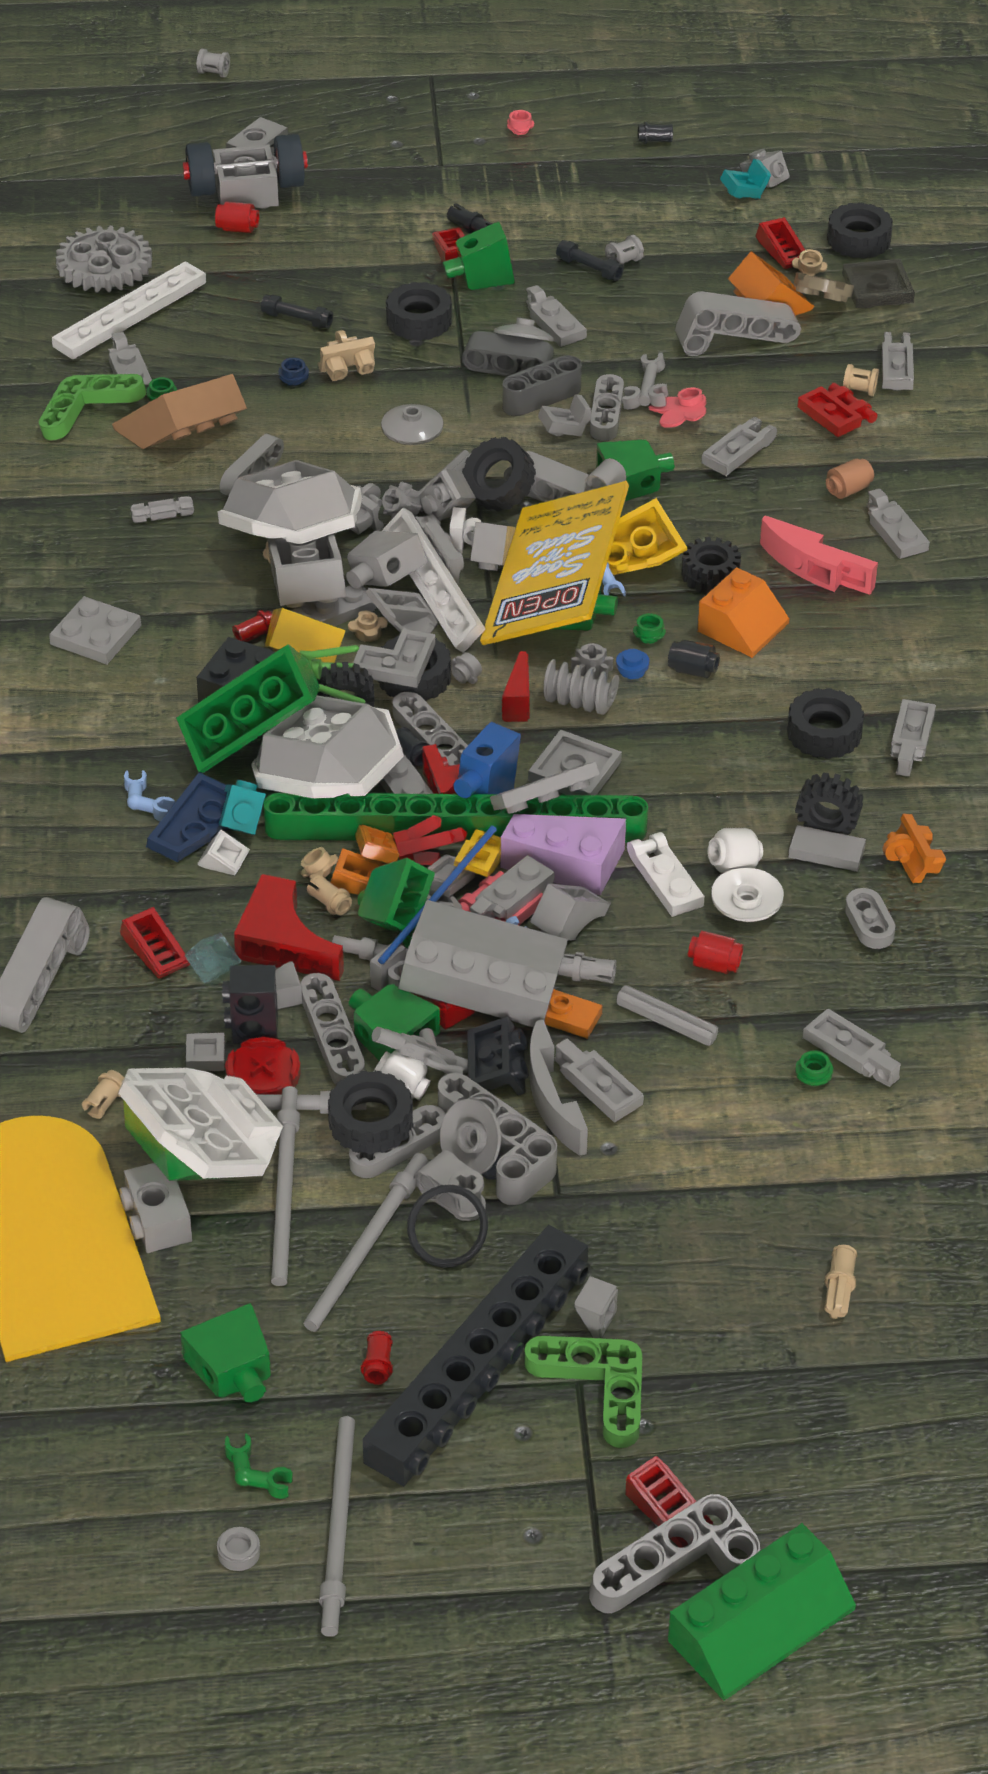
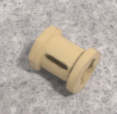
(861, 379)

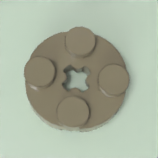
(833, 289)

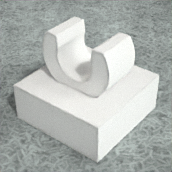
(461, 528)

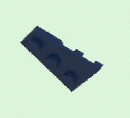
(190, 820)

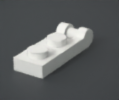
(665, 874)

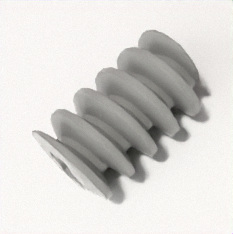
(579, 689)

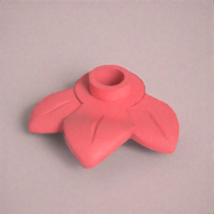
(687, 406)

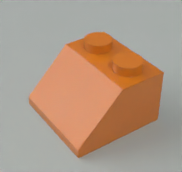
(761, 281)
(741, 613)

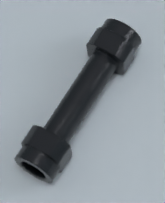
(610, 269)
(320, 317)

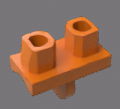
(912, 848)

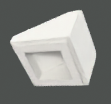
(224, 854)

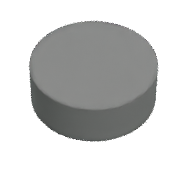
(238, 1548)

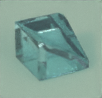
(212, 957)

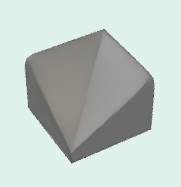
(288, 986)
(597, 1305)

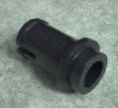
(654, 132)
(411, 746)

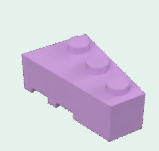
(575, 848)

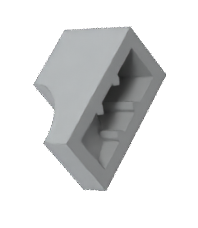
(491, 545)
(567, 910)

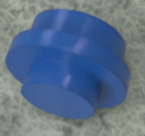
(632, 663)

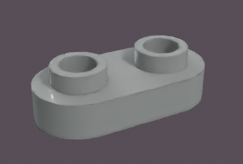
(870, 918)

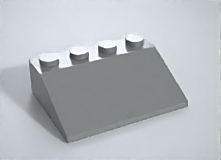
(482, 963)

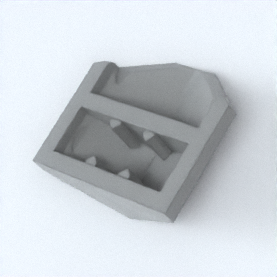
(404, 609)

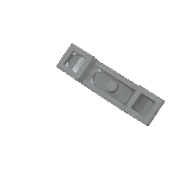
(562, 1119)

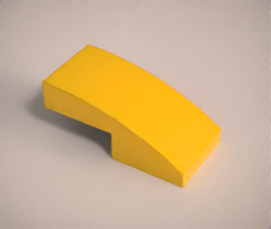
(486, 859)

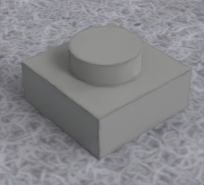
(205, 1051)

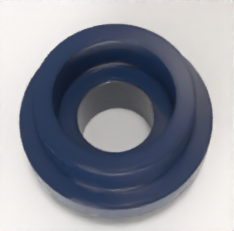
(293, 371)

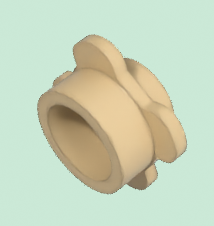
(810, 262)
(367, 626)
(318, 863)

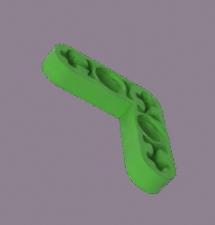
(86, 389)
(613, 1373)

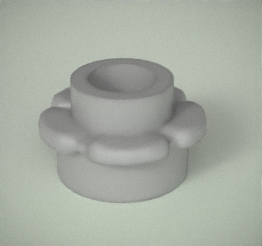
(466, 668)

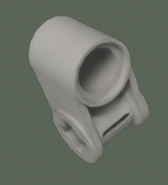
(449, 1170)

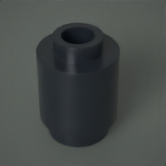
(693, 658)

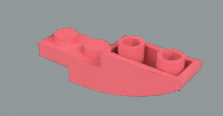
(818, 563)

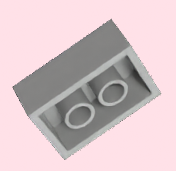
(307, 571)

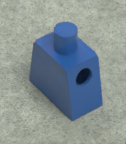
(489, 762)

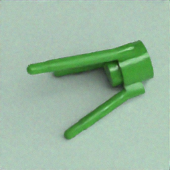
(317, 665)

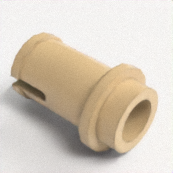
(336, 900)
(103, 1093)

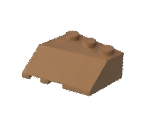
(183, 411)

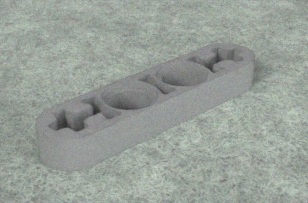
(425, 715)
(330, 1030)

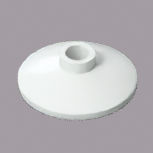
(747, 894)

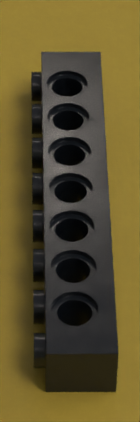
(475, 1356)

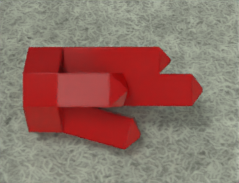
(412, 846)

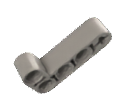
(734, 316)
(558, 480)
(36, 959)
(525, 1149)
(669, 1559)

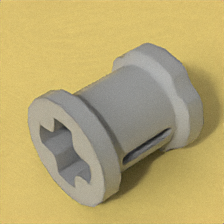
(213, 62)
(629, 254)

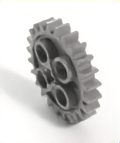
(104, 258)

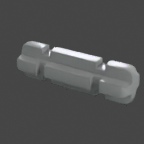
(162, 509)

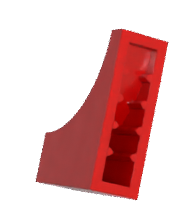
(275, 935)

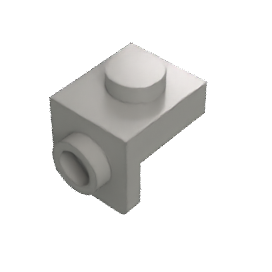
(773, 162)
(566, 421)

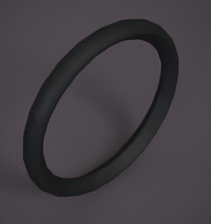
(447, 1263)

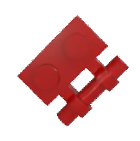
(836, 409)

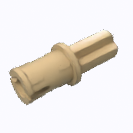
(840, 1281)

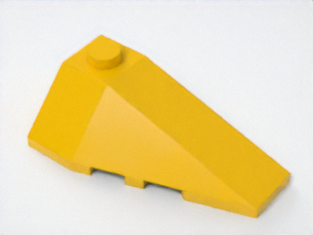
(644, 540)

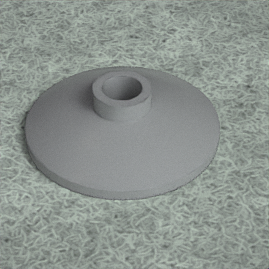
(524, 328)
(412, 424)
(471, 1134)

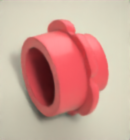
(520, 122)

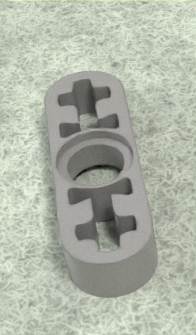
(610, 415)
(258, 457)
(383, 1161)

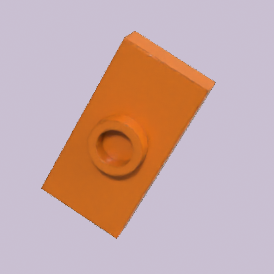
(376, 844)
(572, 1014)

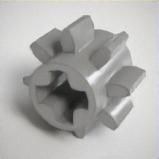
(401, 497)
(592, 657)

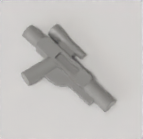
(423, 1049)

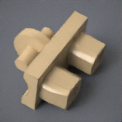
(346, 353)

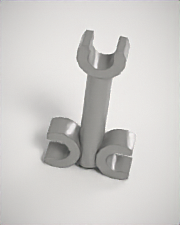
(649, 392)

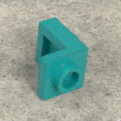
(747, 183)
(242, 807)

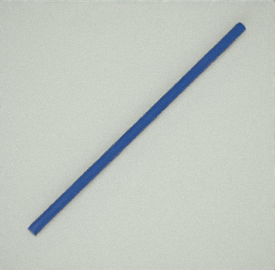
(439, 892)

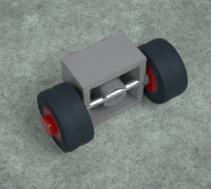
(245, 172)

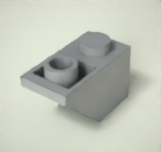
(446, 491)

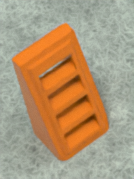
(351, 871)

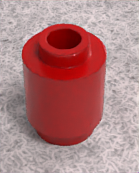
(237, 217)
(715, 952)

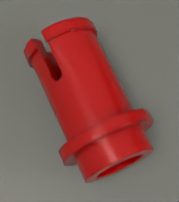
(253, 627)
(377, 1365)

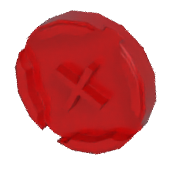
(264, 1065)

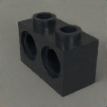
(252, 1002)

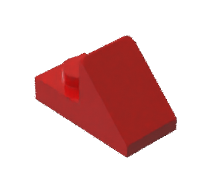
(437, 771)

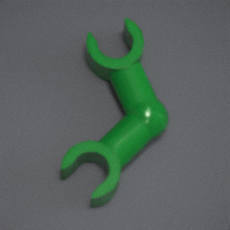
(246, 1476)

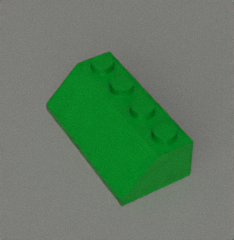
(248, 707)
(761, 1612)

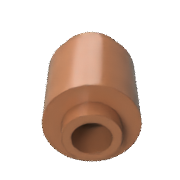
(849, 478)

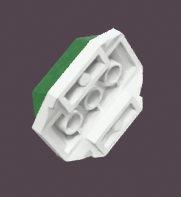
(198, 1123)

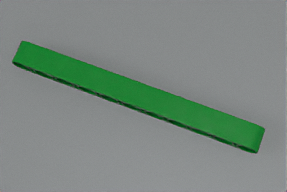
(339, 817)

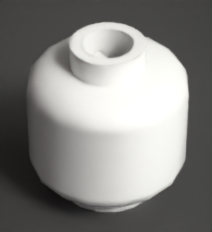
(734, 849)
(407, 1069)

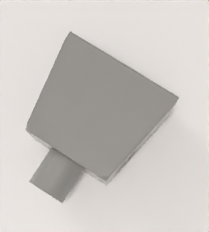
(385, 558)

